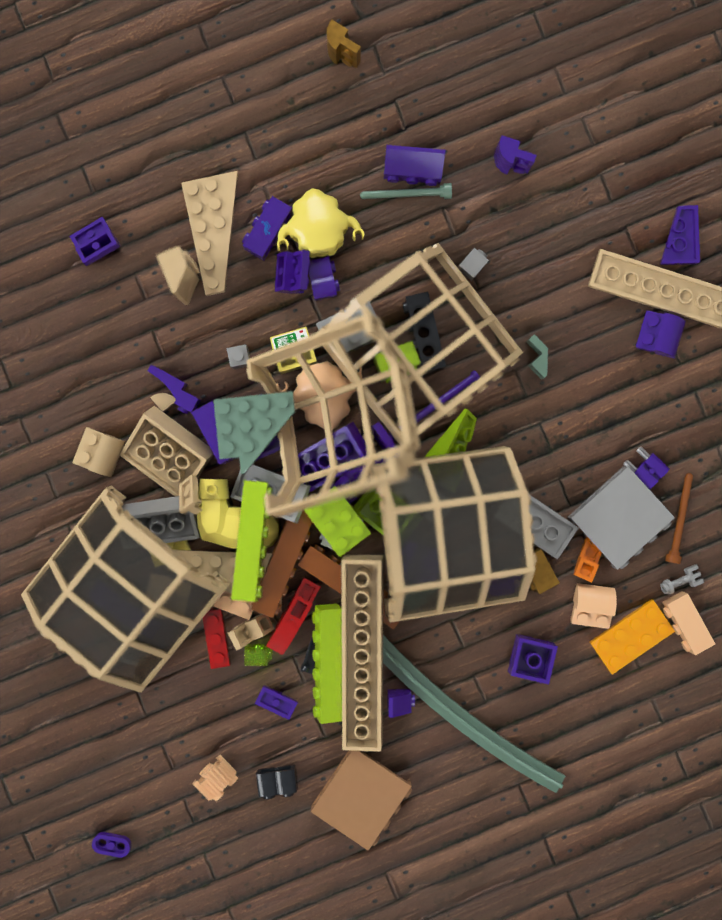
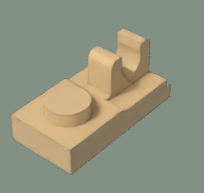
(189, 496)

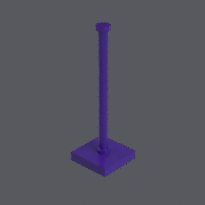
(386, 440)

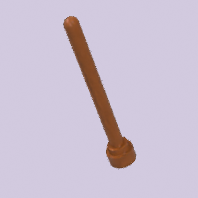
(674, 555)

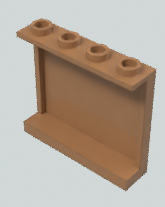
(361, 798)

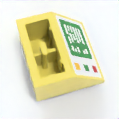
(286, 338)

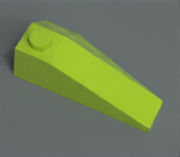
(456, 436)

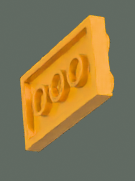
(632, 636)

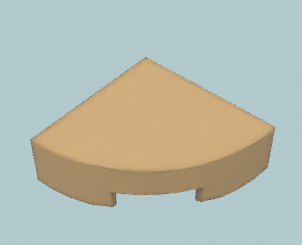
(163, 401)

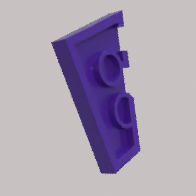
(683, 238)
(351, 476)

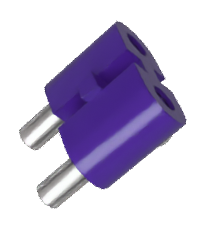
(650, 469)

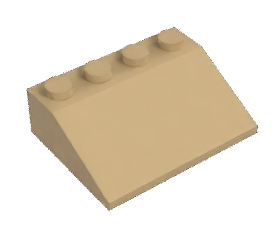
(165, 450)

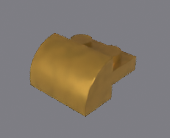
(341, 47)

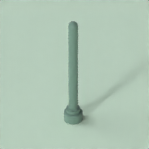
(444, 191)

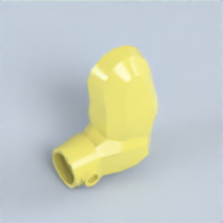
(220, 521)

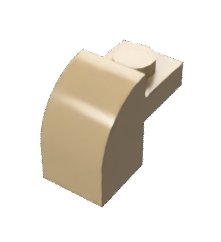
(250, 630)

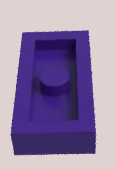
(276, 702)

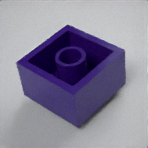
(532, 659)

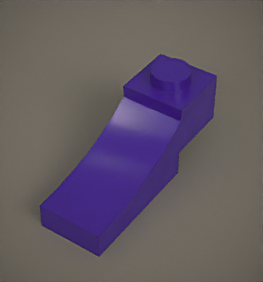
(184, 400)

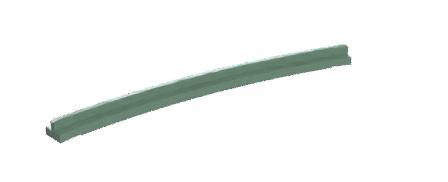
(467, 722)

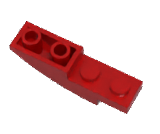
(293, 616)

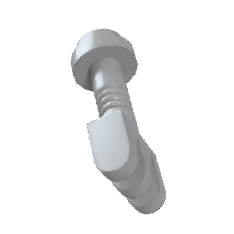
(669, 586)

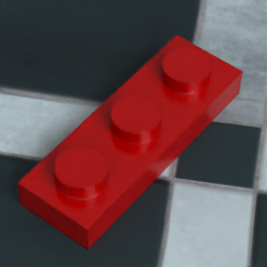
(216, 639)

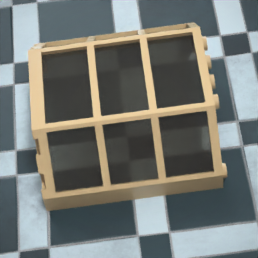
(456, 534)
(119, 596)

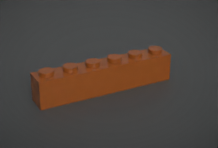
(282, 564)
(330, 572)

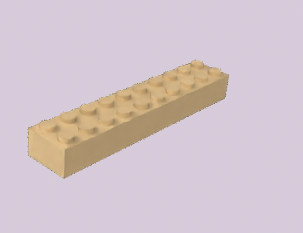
(362, 652)

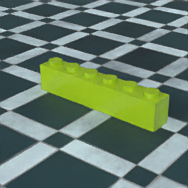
(251, 542)
(327, 663)

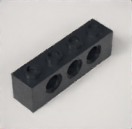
(419, 302)

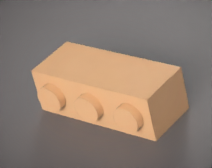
(688, 623)

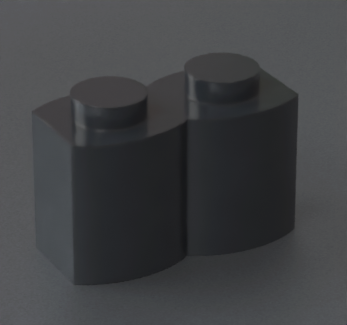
(277, 781)

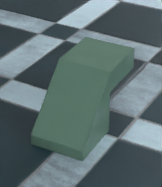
(540, 364)

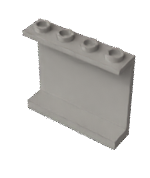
(622, 517)

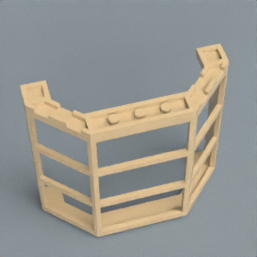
(462, 285)
(397, 465)

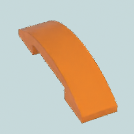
(587, 561)

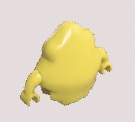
(318, 225)

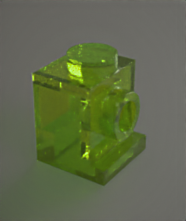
(257, 655)

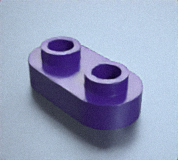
(112, 846)

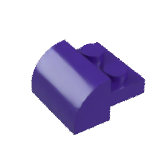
(509, 156)
(94, 241)
(292, 272)
(661, 333)

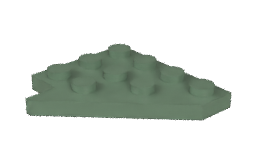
(250, 424)

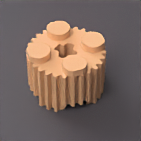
(215, 778)

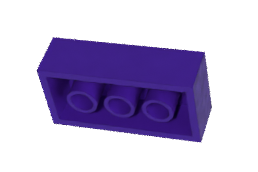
(348, 447)

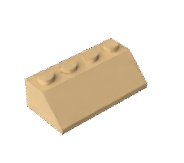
(180, 273)

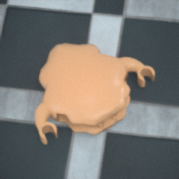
(330, 378)

